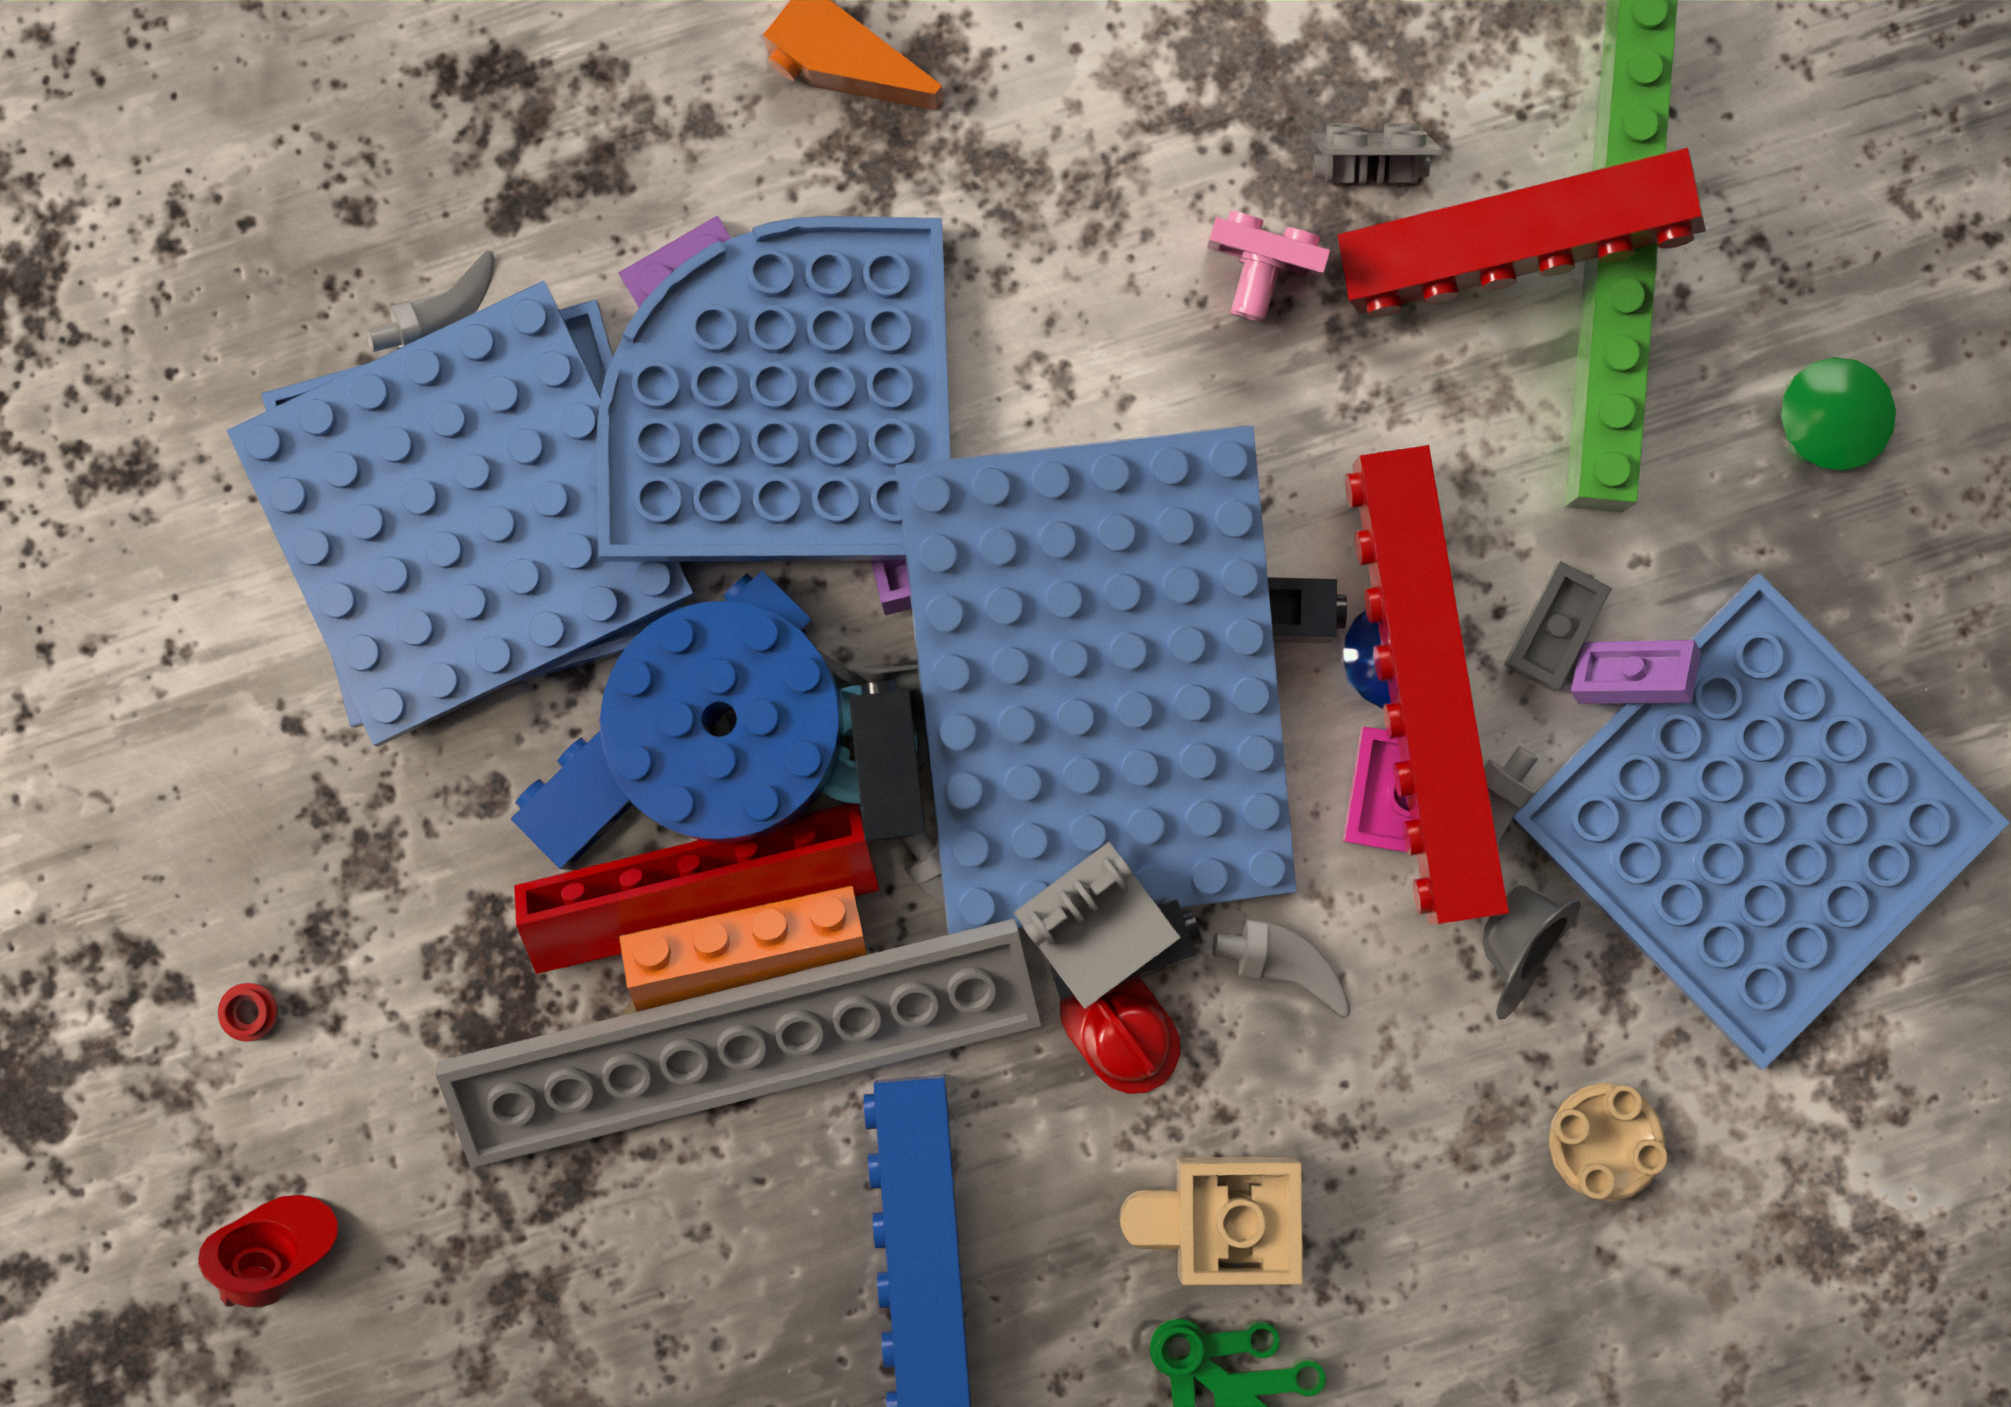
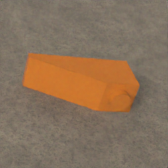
(844, 56)

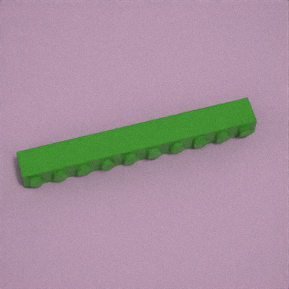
(1620, 293)

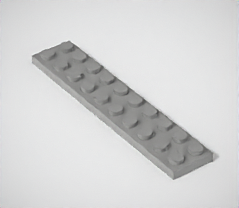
(739, 1043)

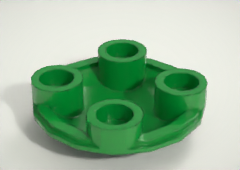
(1837, 414)

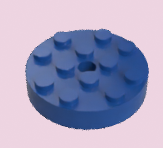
(660, 721)

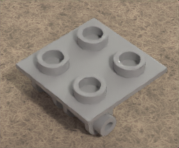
(1402, 142)
(1096, 925)

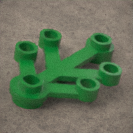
(1229, 1389)

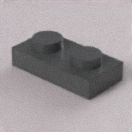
(1557, 626)

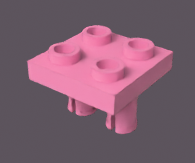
(1264, 258)

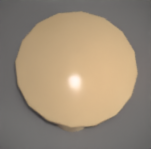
(1607, 1142)

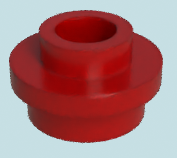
(230, 1012)

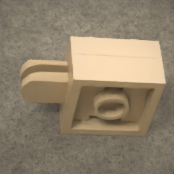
(1225, 1215)

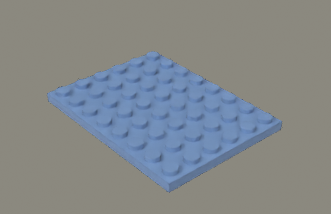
(1098, 669)

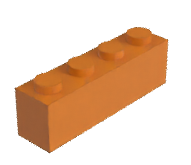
(741, 947)

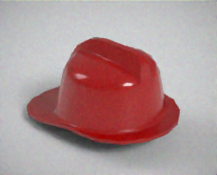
(1125, 1037)
(267, 1249)

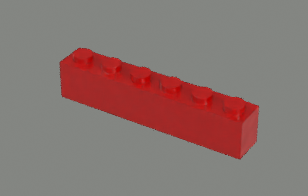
(1522, 233)
(586, 910)

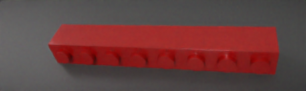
(1427, 686)

